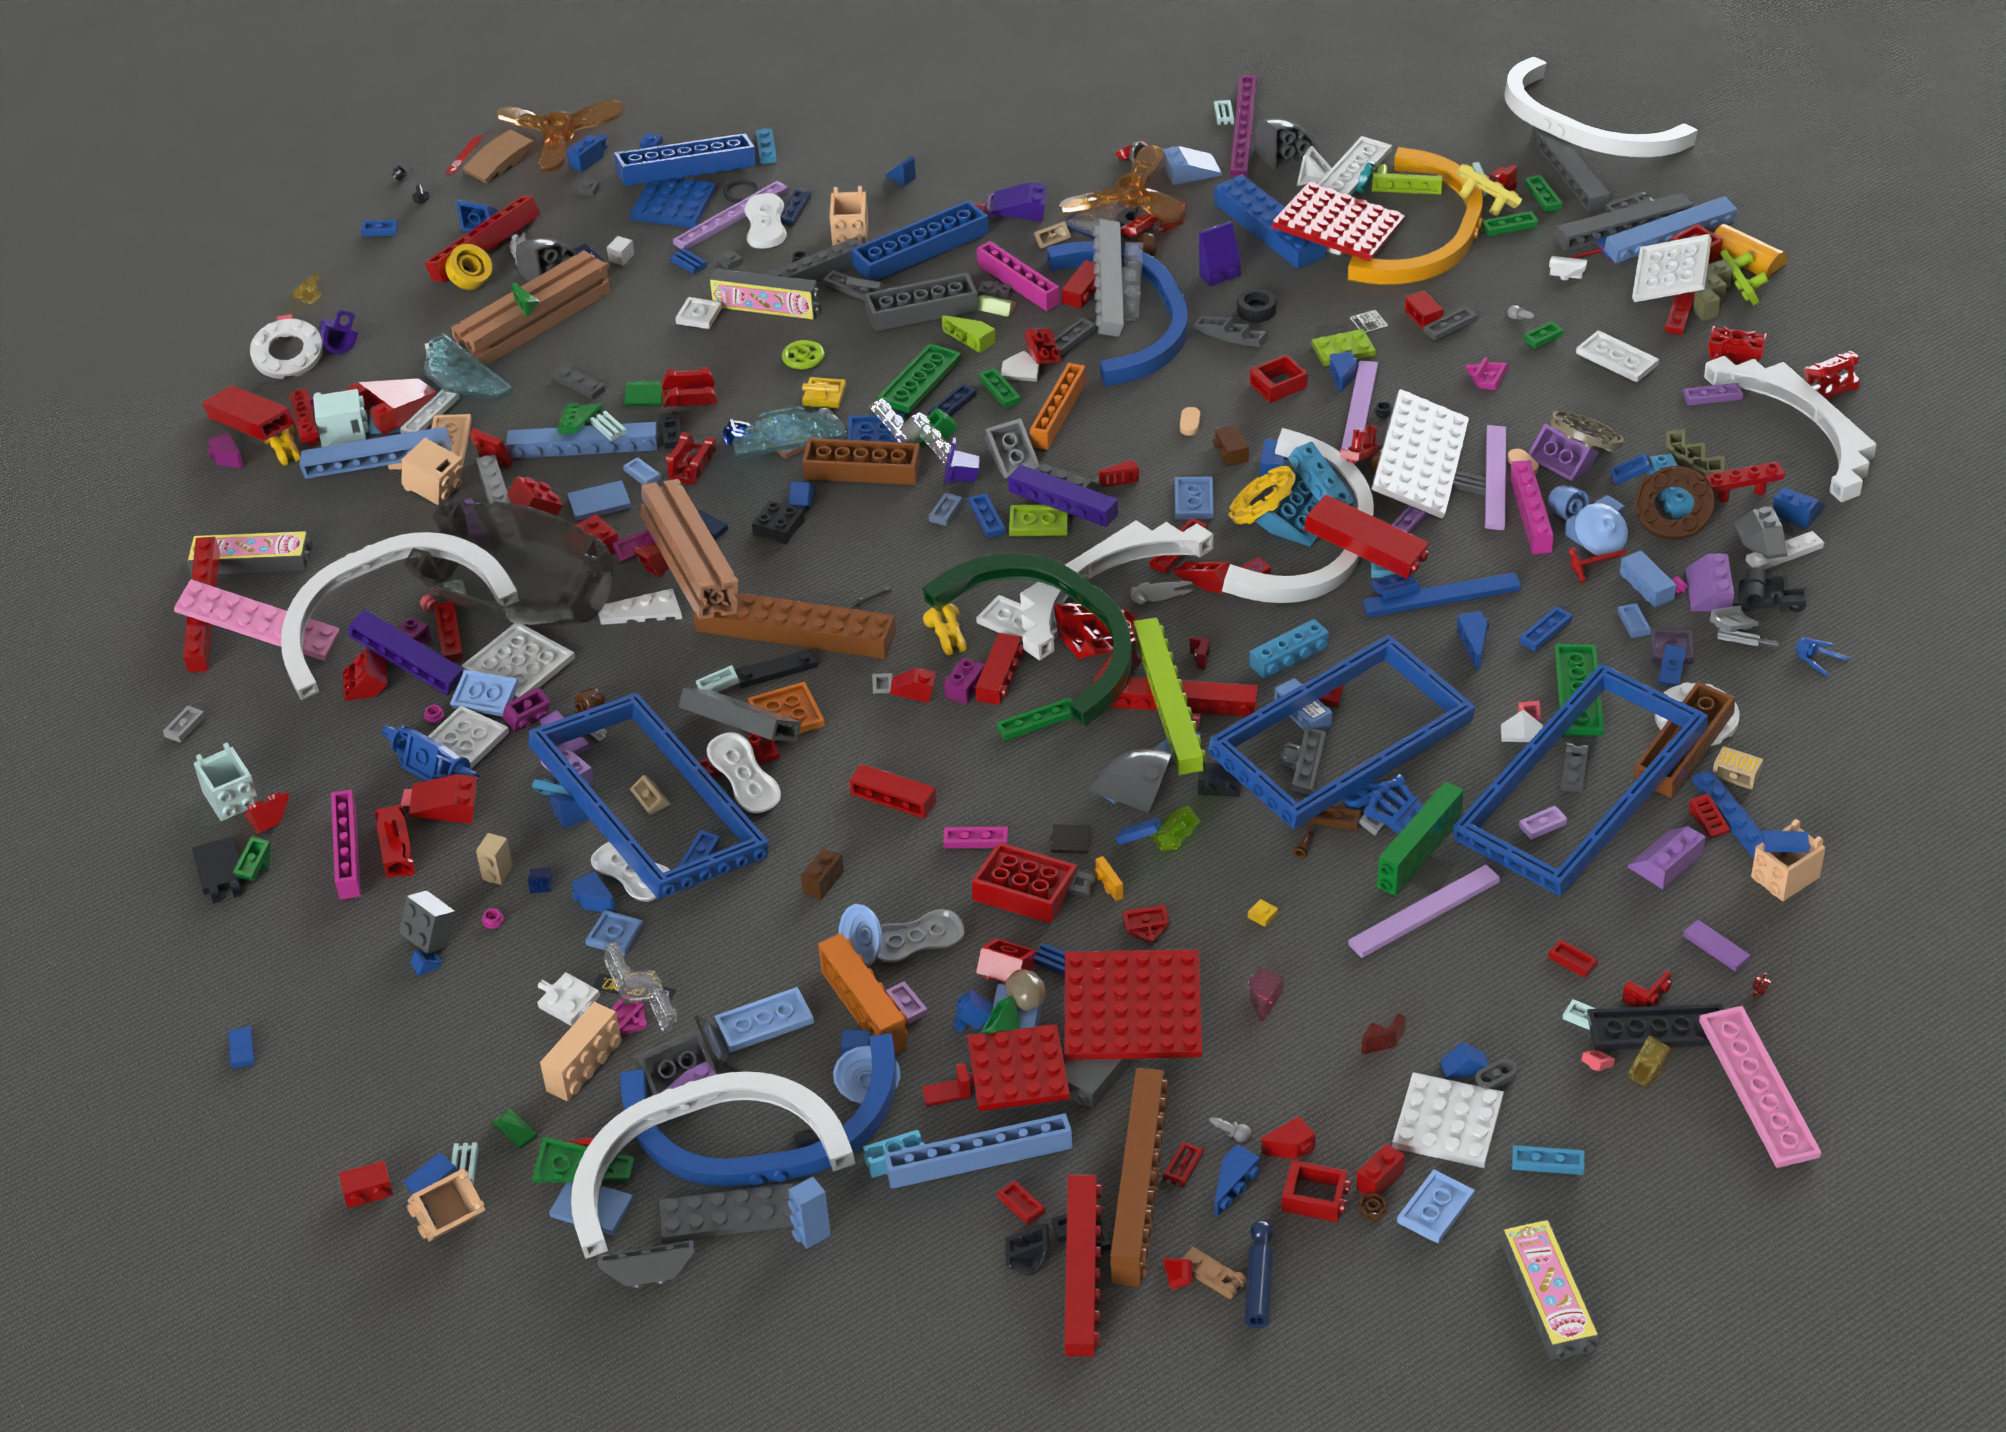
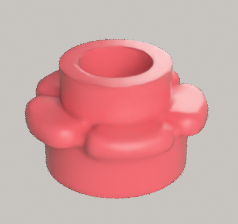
(428, 601)

